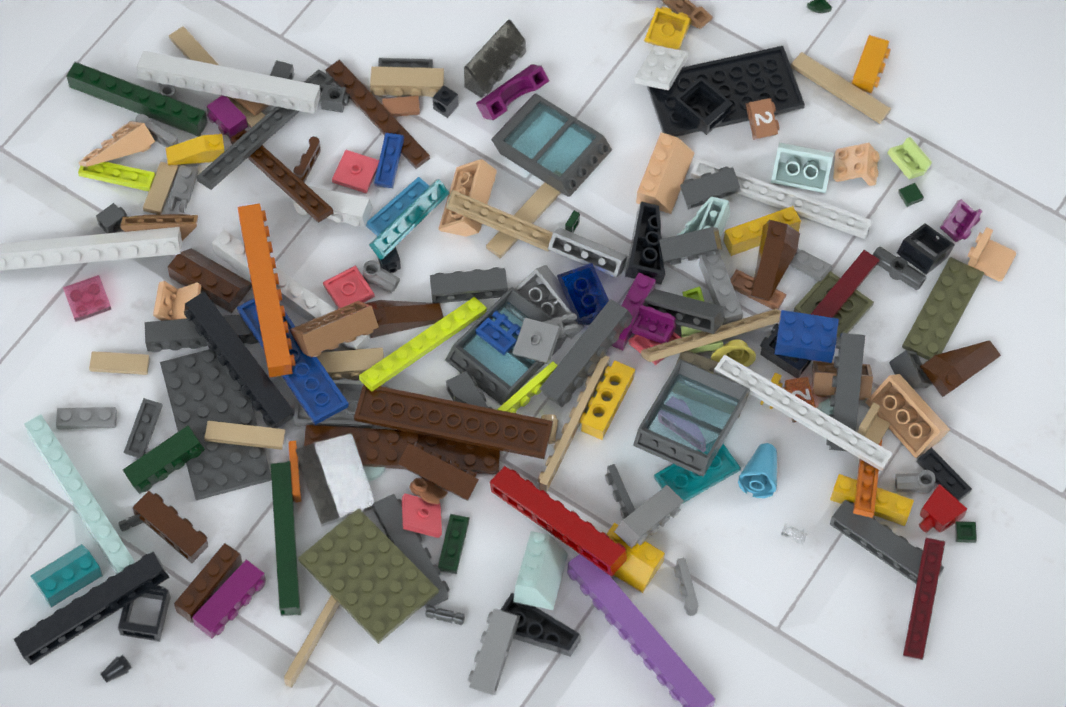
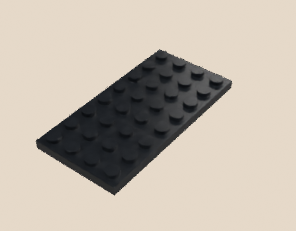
(739, 79)

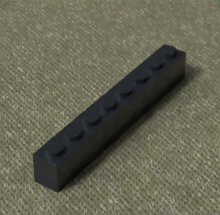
(238, 360)
(91, 608)

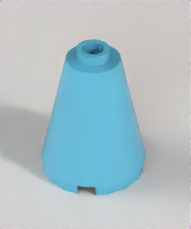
(760, 472)

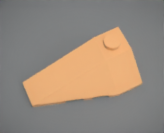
(127, 140)

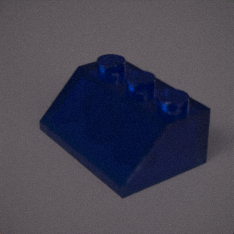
(583, 292)

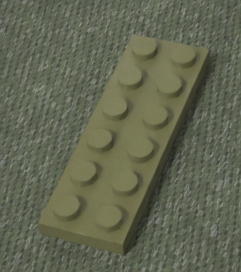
(943, 309)

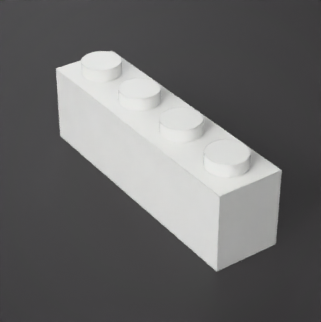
(346, 207)

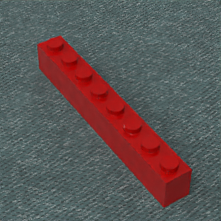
(558, 520)

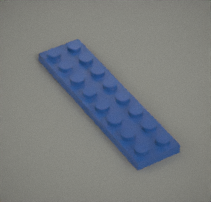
(309, 379)

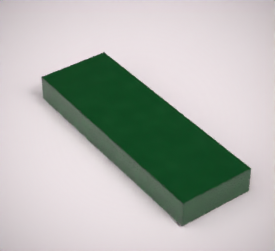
(453, 543)

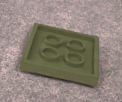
(848, 315)

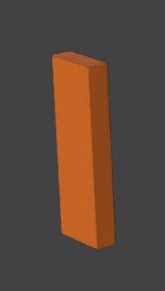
(295, 475)

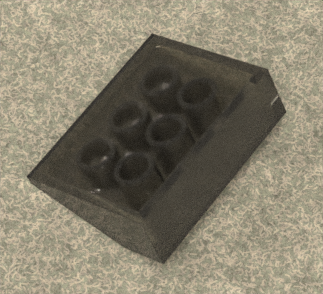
(335, 478)

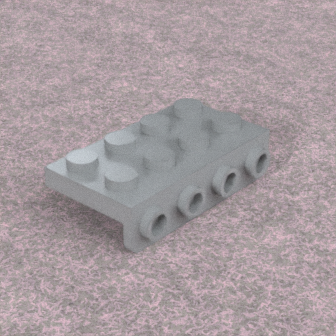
(351, 391)

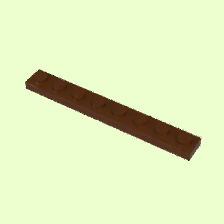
(376, 112)
(288, 182)

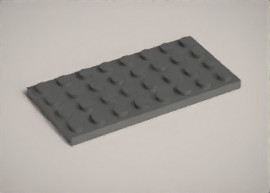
(205, 392)

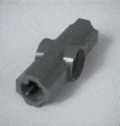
(907, 273)

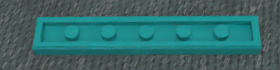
(409, 219)

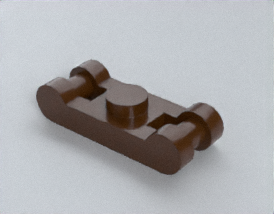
(308, 160)

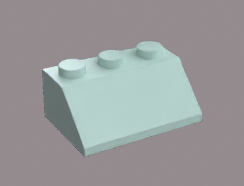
(802, 167)

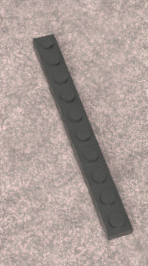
(254, 138)

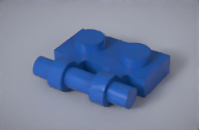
(496, 336)

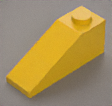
(197, 150)

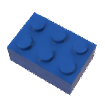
(806, 336)

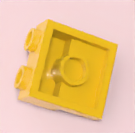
(667, 28)

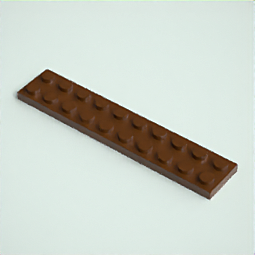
(454, 421)
(387, 446)

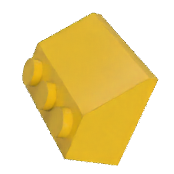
(641, 563)

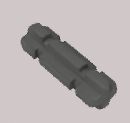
(132, 521)
(445, 615)

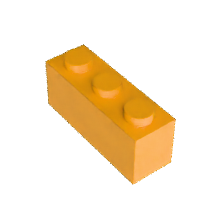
(871, 64)

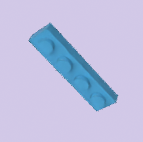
(396, 206)

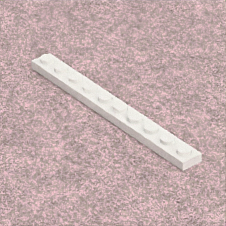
(783, 199)
(804, 413)

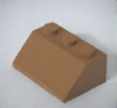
(822, 379)

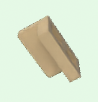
(873, 426)

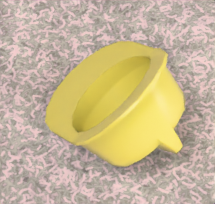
(736, 350)

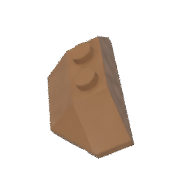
(147, 222)

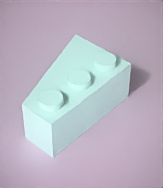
(711, 214)

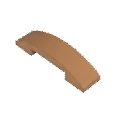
(698, 16)

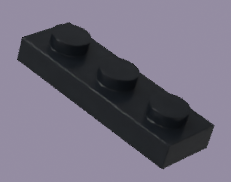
(944, 474)

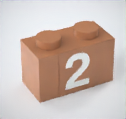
(762, 118)

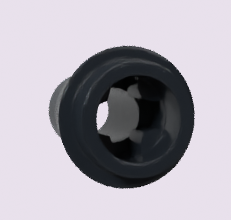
(116, 668)

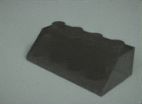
(494, 59)

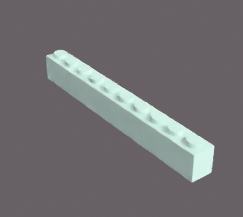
(79, 494)

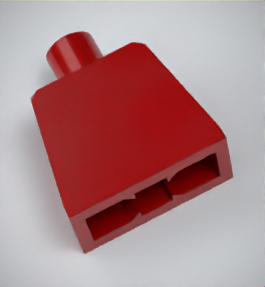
(941, 511)

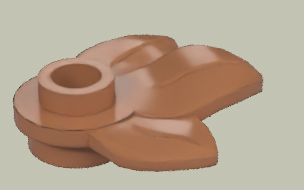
(427, 491)

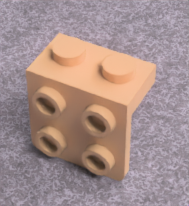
(856, 162)
(990, 256)
(171, 301)

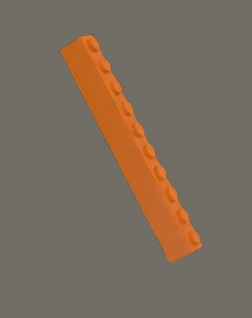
(265, 291)

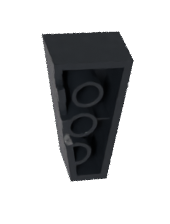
(645, 247)
(542, 629)

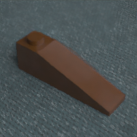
(775, 254)
(403, 315)
(957, 366)

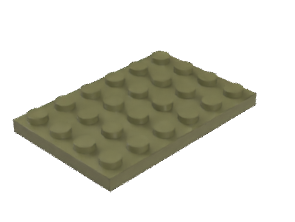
(368, 575)

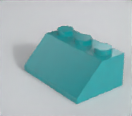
(67, 575)

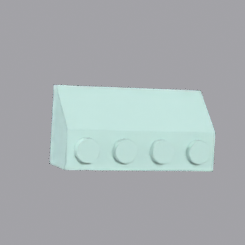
(540, 572)

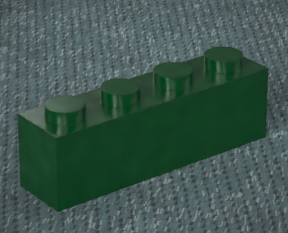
(163, 460)

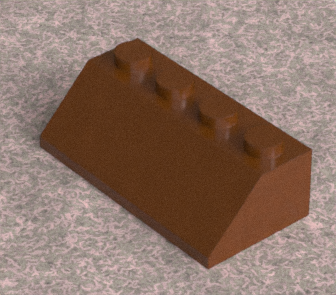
(218, 282)

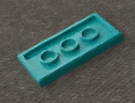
(689, 484)

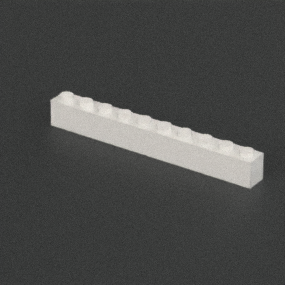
(228, 82)
(90, 248)
(293, 294)

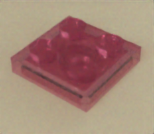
(87, 298)

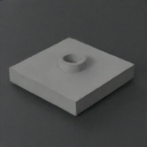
(536, 340)

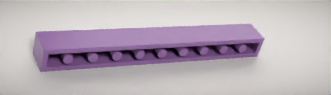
(640, 634)

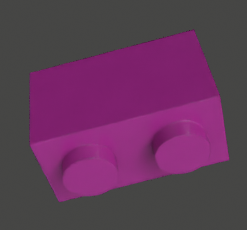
(226, 116)

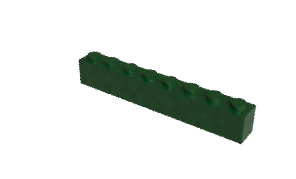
(137, 99)

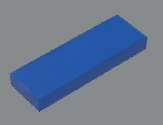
(389, 160)

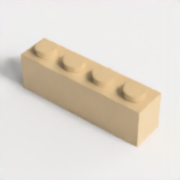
(406, 81)
(350, 363)

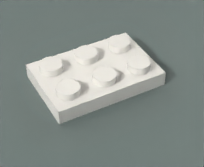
(661, 67)

